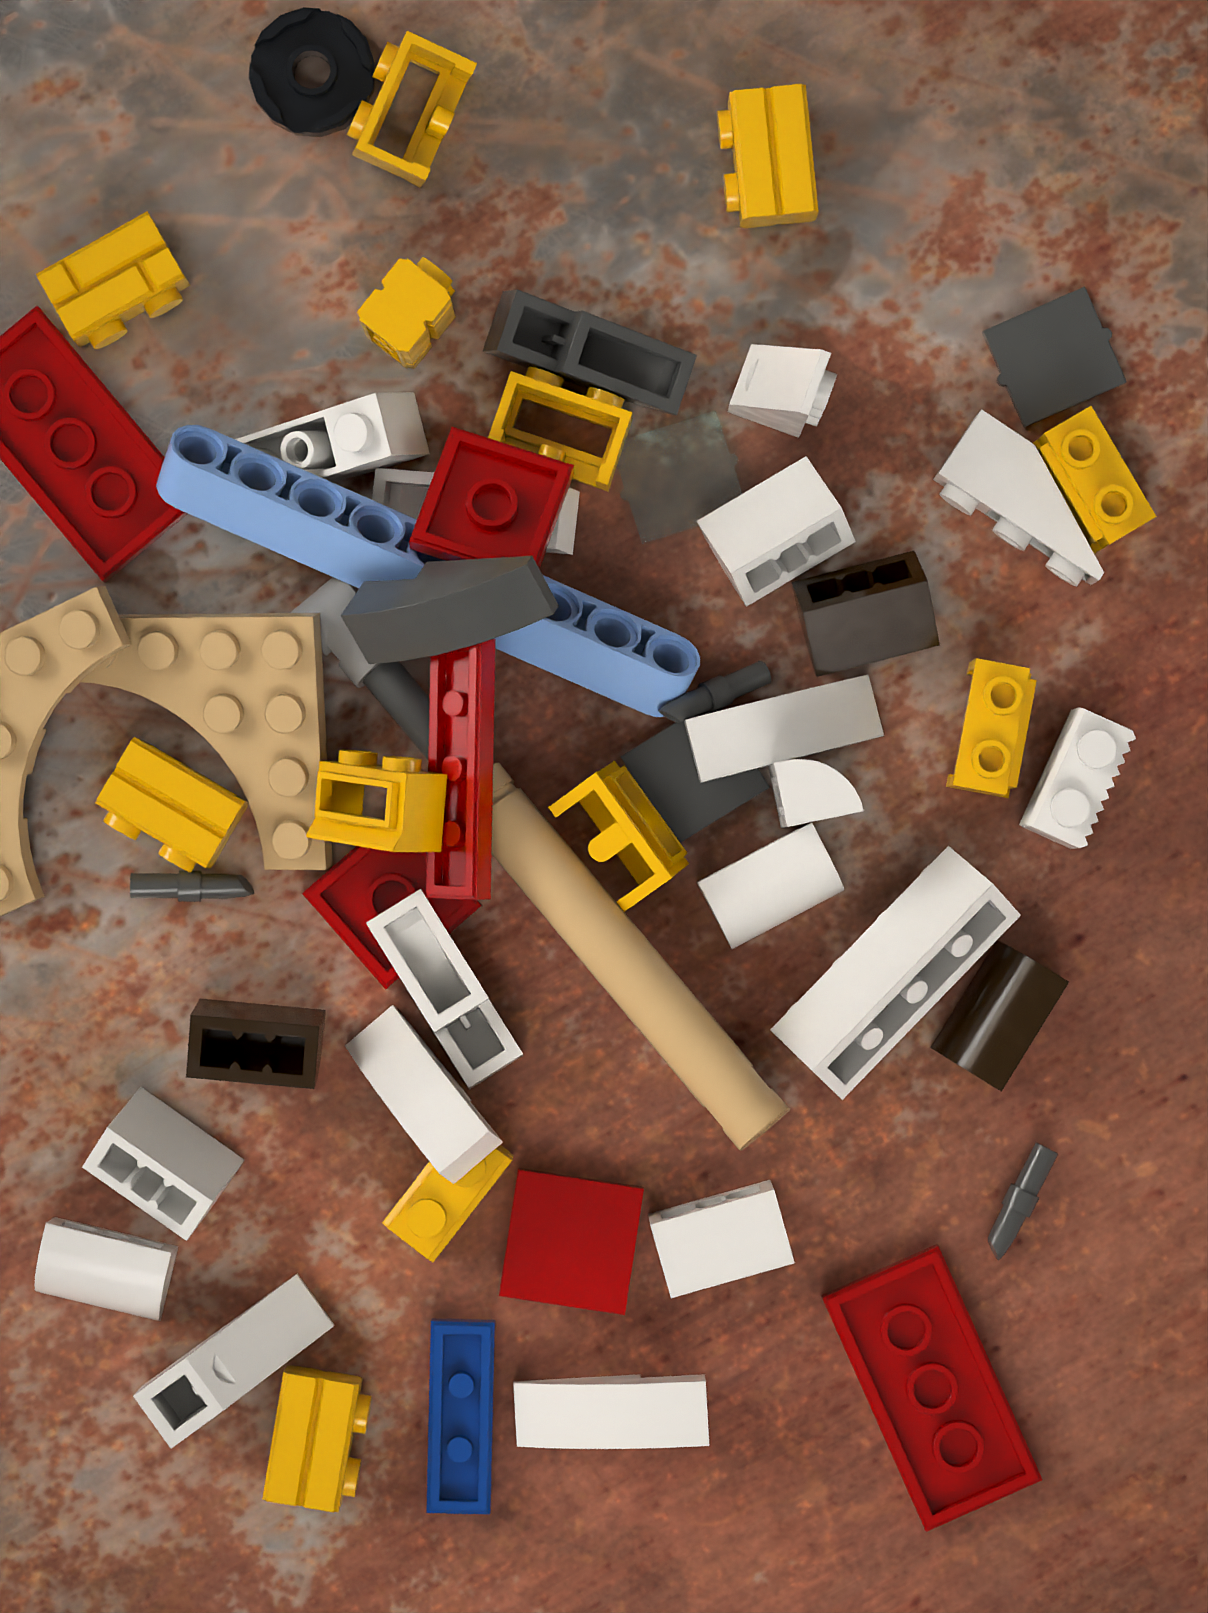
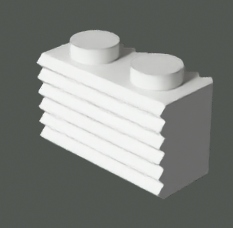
(1077, 778)

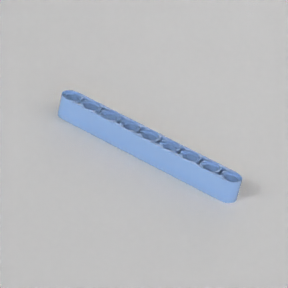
(370, 542)

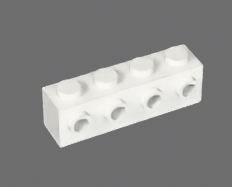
(896, 969)

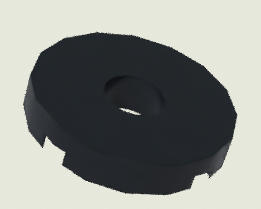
(299, 36)

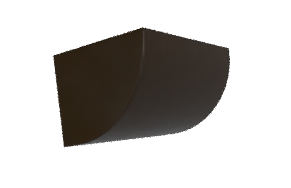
(866, 613)
(999, 1015)
(255, 1043)

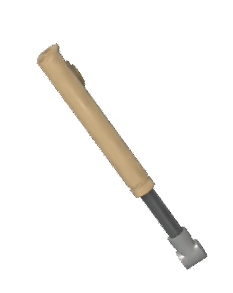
(579, 908)

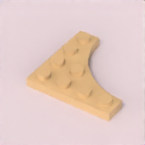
(37, 668)
(254, 696)

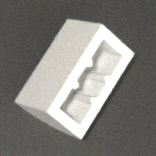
(776, 531)
(811, 792)
(771, 885)
(163, 1163)
(721, 1238)
(104, 1268)

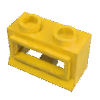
(437, 114)
(596, 407)
(1094, 479)
(993, 728)
(412, 803)
(627, 828)

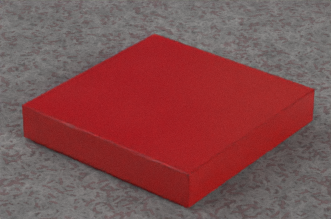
(490, 501)
(367, 885)
(571, 1241)

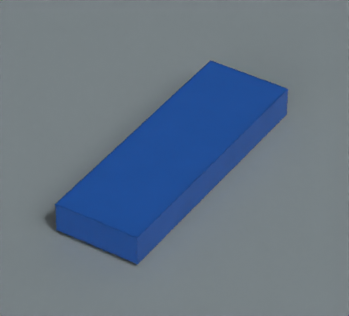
(460, 1416)

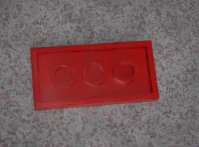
(78, 448)
(931, 1387)

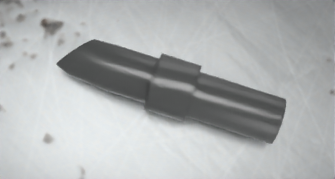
(717, 692)
(189, 886)
(1021, 1199)

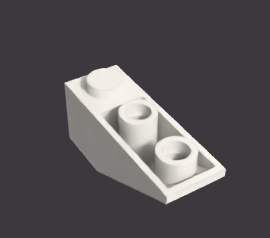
(783, 387)
(349, 437)
(1011, 484)
(233, 1361)

